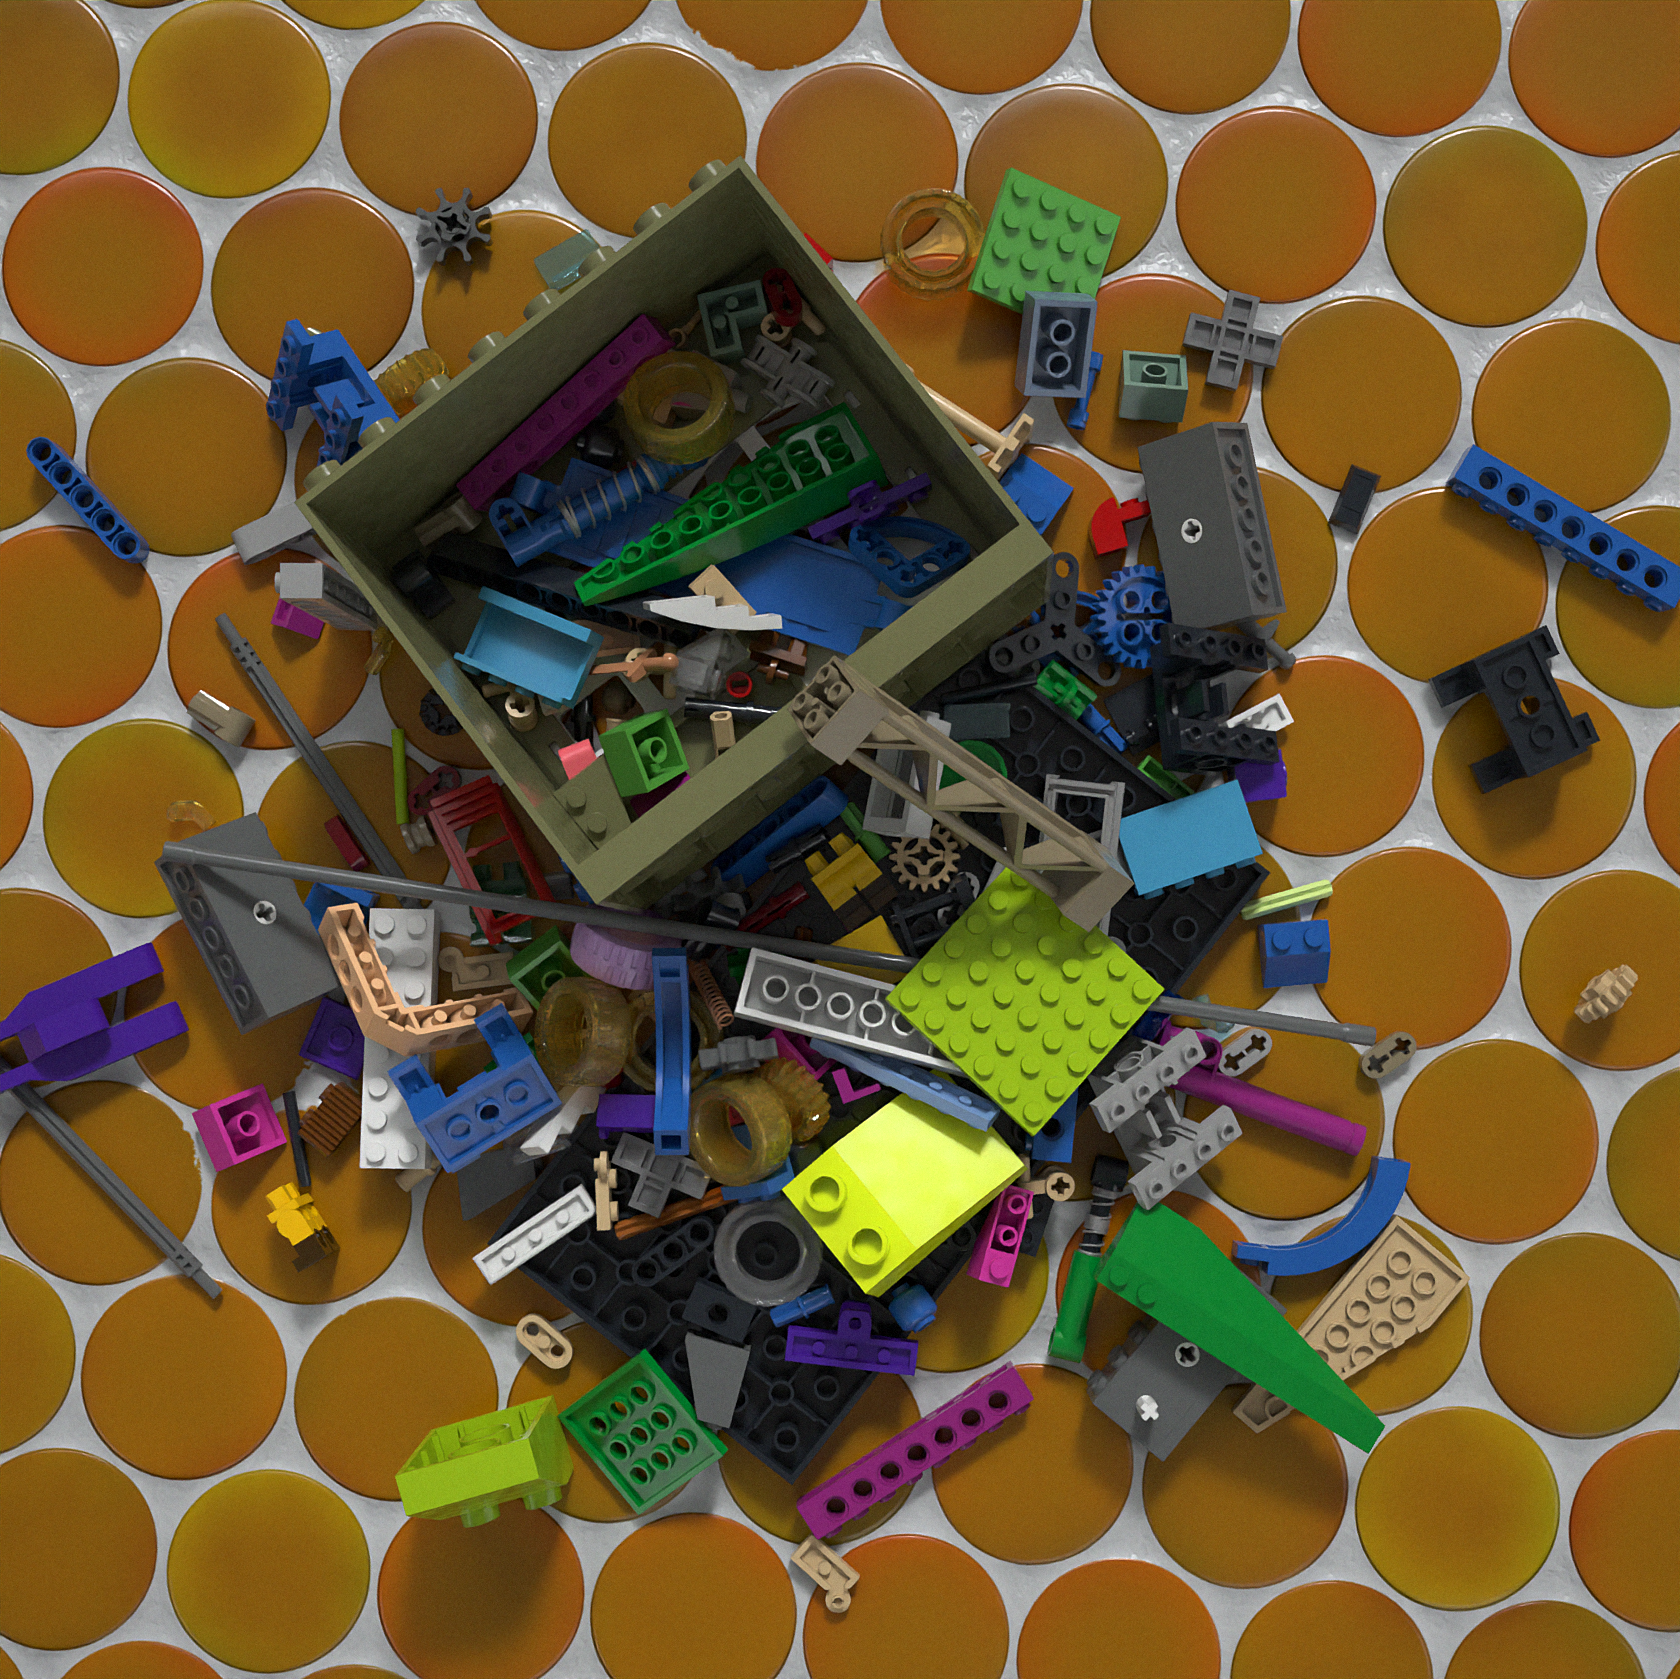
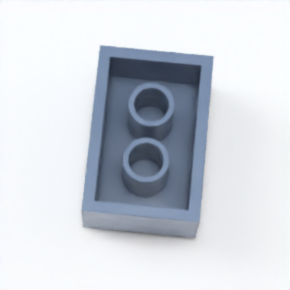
(1055, 344)

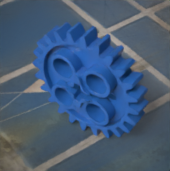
(1138, 585)

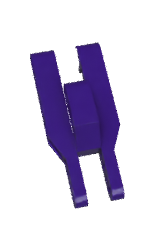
(71, 1012)

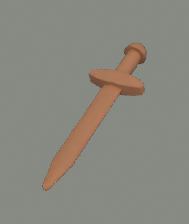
(640, 666)

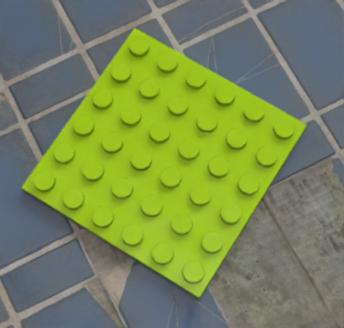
(1023, 998)

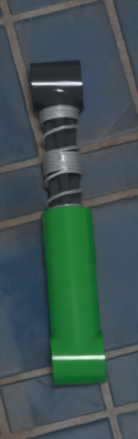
(1069, 1332)

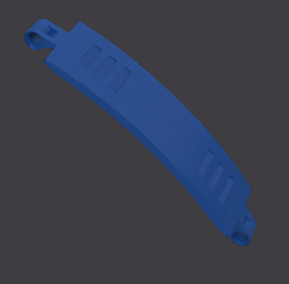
(814, 587)

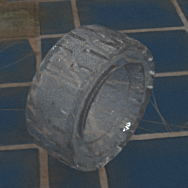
(763, 1291)

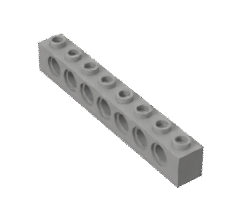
(325, 596)

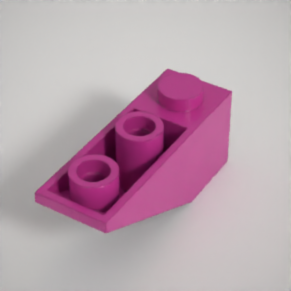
(1001, 1237)

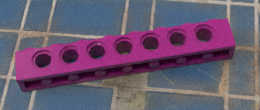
(565, 413)
(895, 1450)

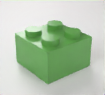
(643, 752)
(542, 965)

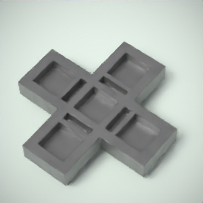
(1232, 340)
(658, 1174)

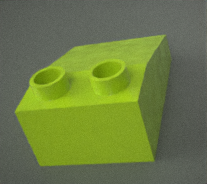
(488, 1462)

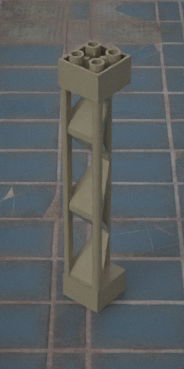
(849, 712)

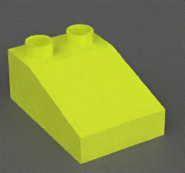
(901, 1187)

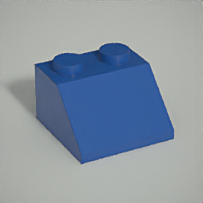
(1035, 491)
(1294, 952)

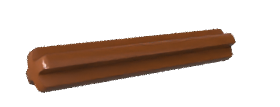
(670, 1214)

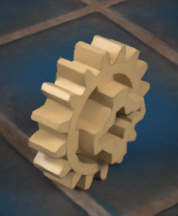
(940, 857)
(1606, 993)

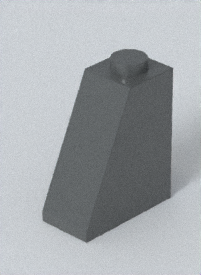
(491, 1180)
(715, 1376)

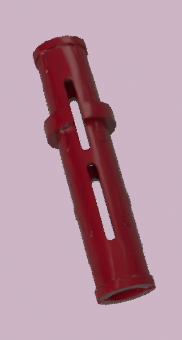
(772, 910)

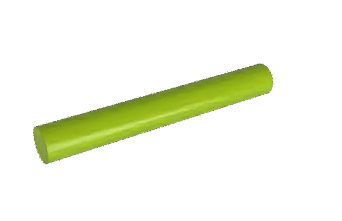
(400, 776)

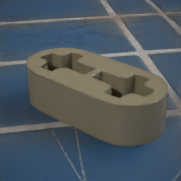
(1391, 1061)

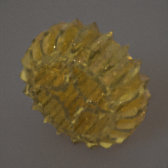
(406, 376)
(800, 1095)

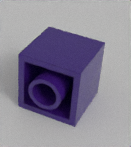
(1260, 781)

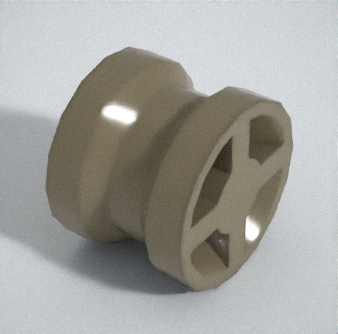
(418, 835)

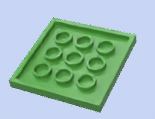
(1041, 243)

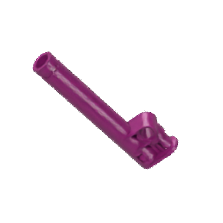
(1261, 1104)

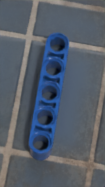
(74, 494)
(814, 804)

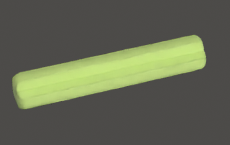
(1287, 899)

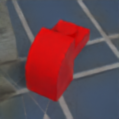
(1106, 525)

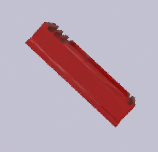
(467, 806)

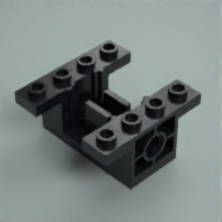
(1507, 677)
(1188, 705)

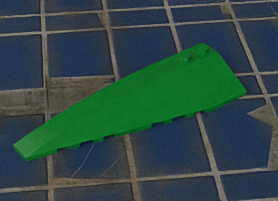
(756, 504)
(1199, 1293)

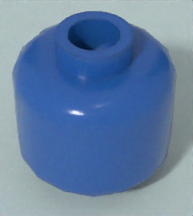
(912, 1307)

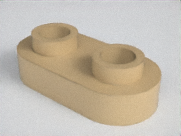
(542, 1343)

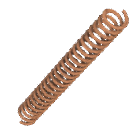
(704, 995)

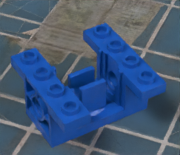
(329, 373)
(486, 1105)

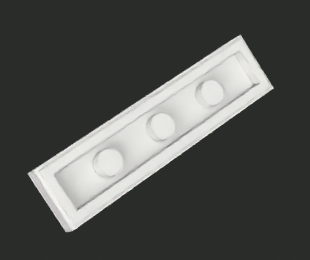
(535, 1234)

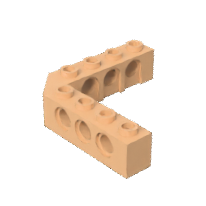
(380, 1008)

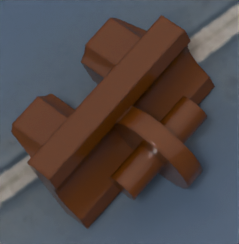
(775, 661)

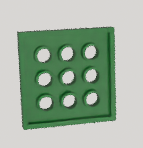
(642, 1413)

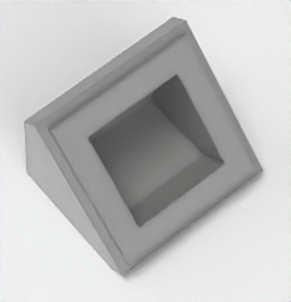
(560, 884)

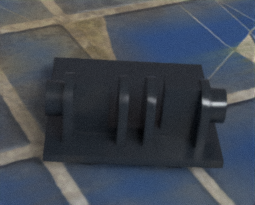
(1136, 714)

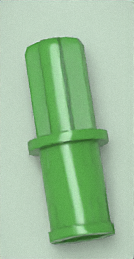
(870, 841)

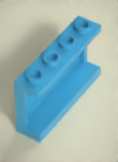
(530, 650)
(1188, 839)

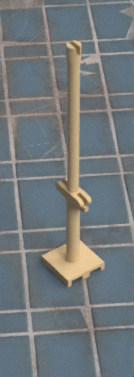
(1005, 449)

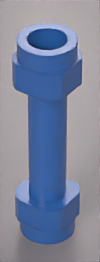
(1078, 416)

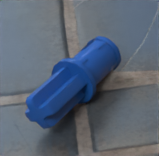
(1101, 728)
(802, 1306)

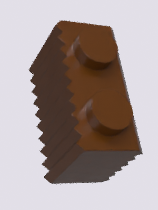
(332, 1119)

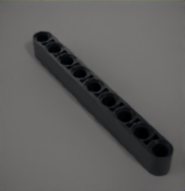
(554, 589)

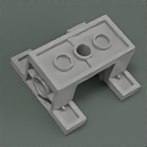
(1153, 1135)

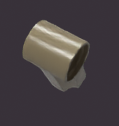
(453, 517)
(227, 721)

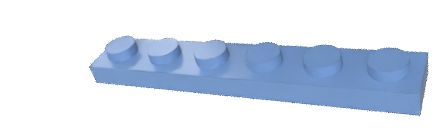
(915, 1083)

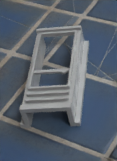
(1112, 814)

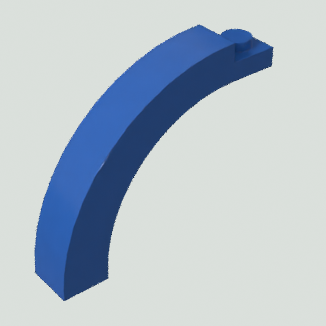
(673, 1051)
(1351, 1234)

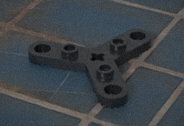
(1037, 641)

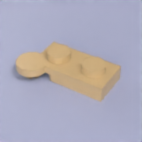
(475, 970)
(606, 1209)
(827, 1570)

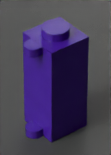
(625, 1114)

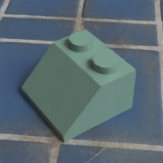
(1153, 386)

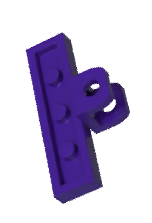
(870, 505)
(852, 1344)

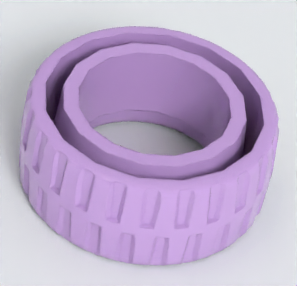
(618, 954)

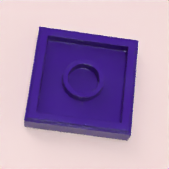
(335, 1039)

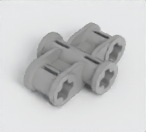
(787, 372)

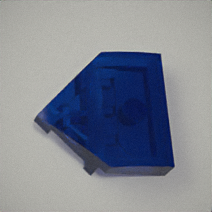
(1154, 1021)

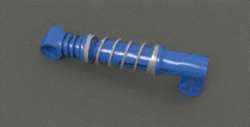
(584, 510)

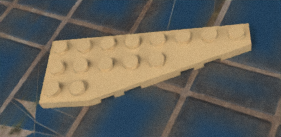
(1376, 1305)

